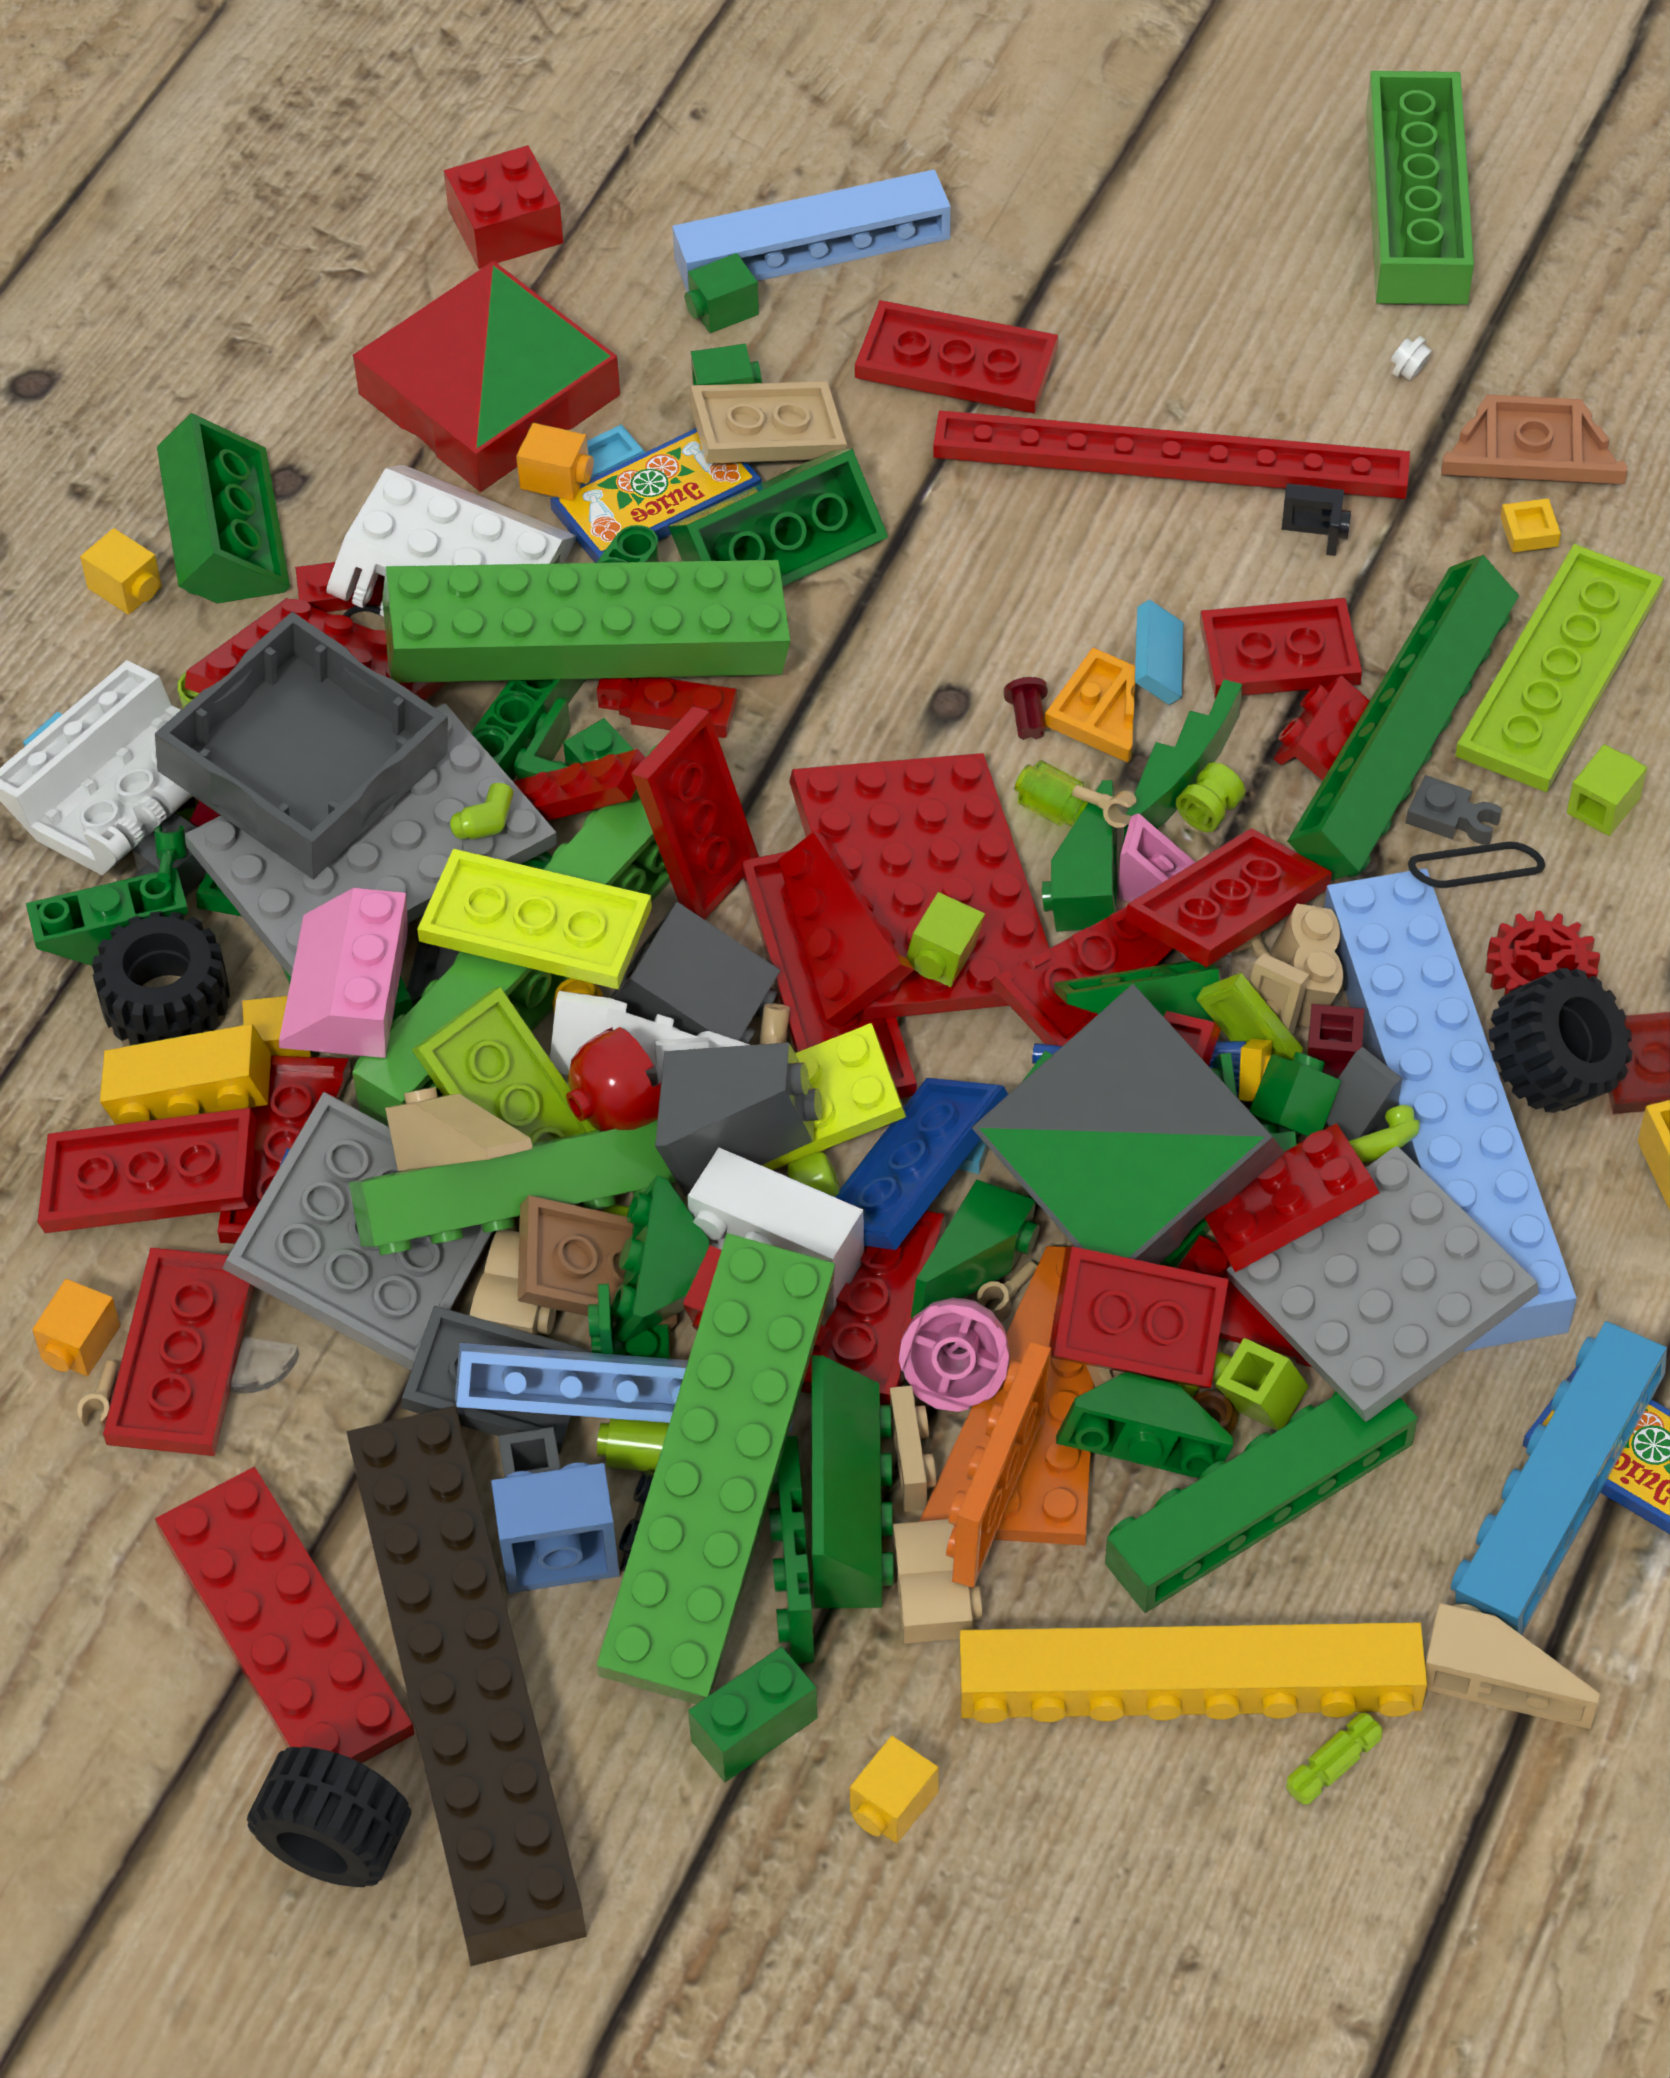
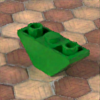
(79, 920)
(656, 1259)
(1146, 1425)

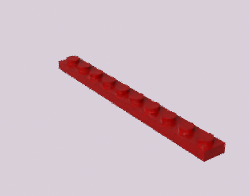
(1170, 454)

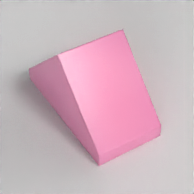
(1147, 859)

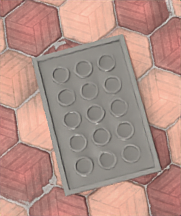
(396, 853)

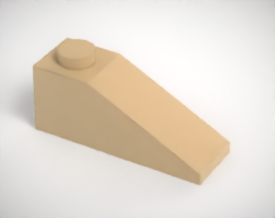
(448, 1131)
(1494, 1665)

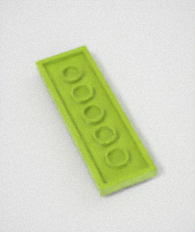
(1559, 668)

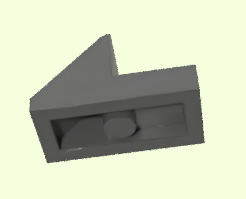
(1364, 1096)

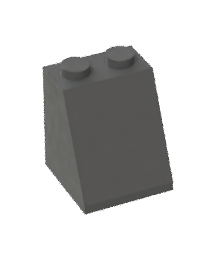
(697, 978)
(735, 1100)

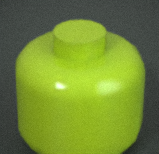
(815, 1171)

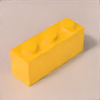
(186, 1075)

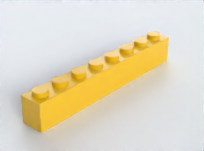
(1192, 1671)

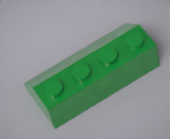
(221, 513)
(796, 518)
(848, 1488)

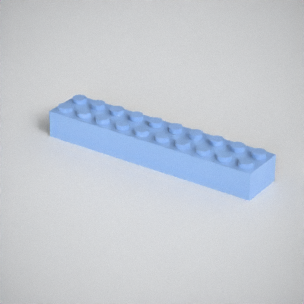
(1429, 1033)

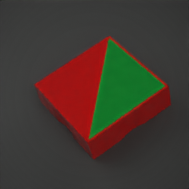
(482, 370)

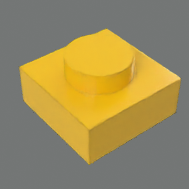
(1530, 525)
(1253, 1063)

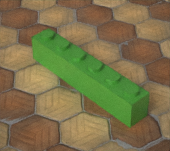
(490, 1191)

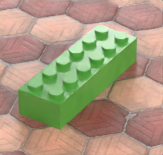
(1419, 188)

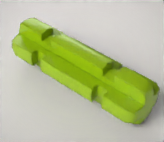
(1334, 1758)

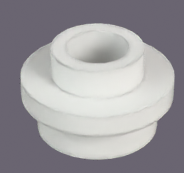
(1410, 358)

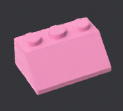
(347, 974)

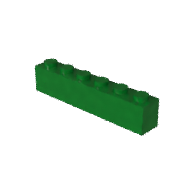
(1252, 1496)

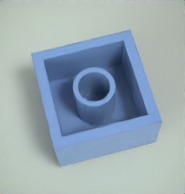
(555, 1527)

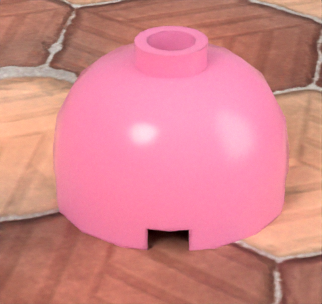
(953, 1376)

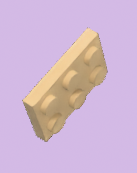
(766, 421)

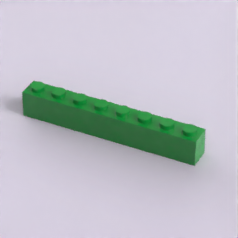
(1404, 718)

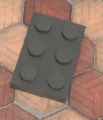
(435, 1373)

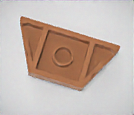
(1535, 442)

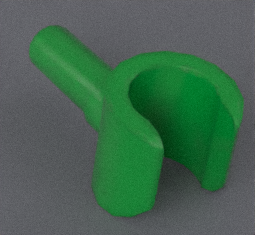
(169, 847)

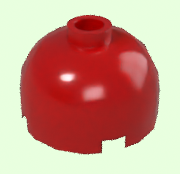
(611, 1083)

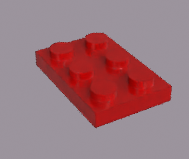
(1280, 646)
(1292, 1198)
(1138, 1317)

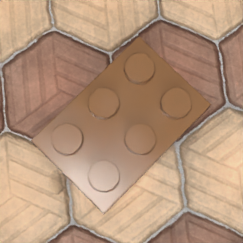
(569, 1253)

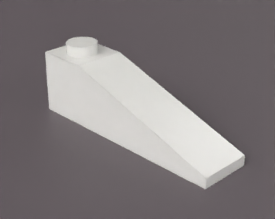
(585, 1016)

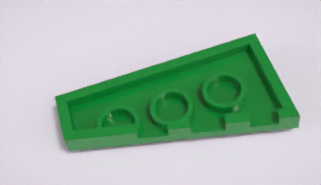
(792, 1570)

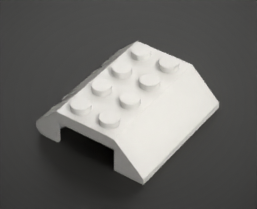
(432, 522)
(93, 773)

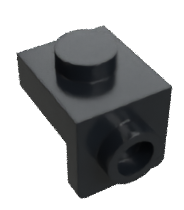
(1316, 512)

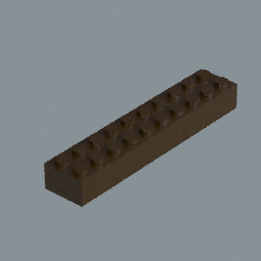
(466, 1688)

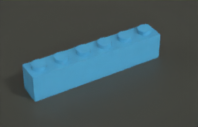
(1562, 1476)

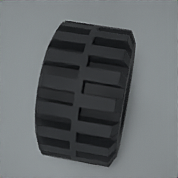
(153, 950)
(1560, 1040)
(329, 1816)

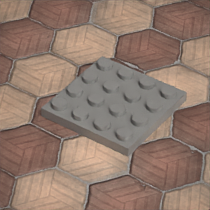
(309, 1250)
(1387, 1287)

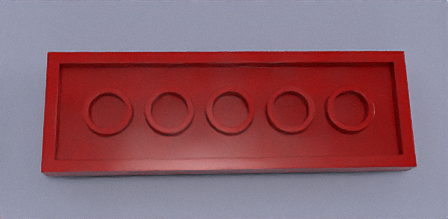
(795, 979)
(283, 1621)

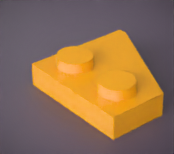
(1097, 705)

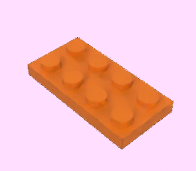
(999, 1465)

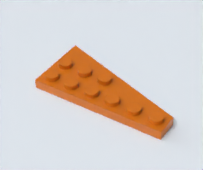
(1054, 1482)

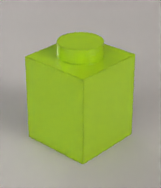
(1606, 789)
(944, 939)
(1262, 1384)

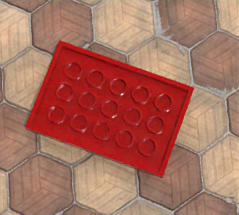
(923, 832)

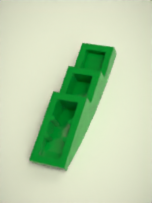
(1174, 768)

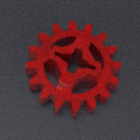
(1536, 949)

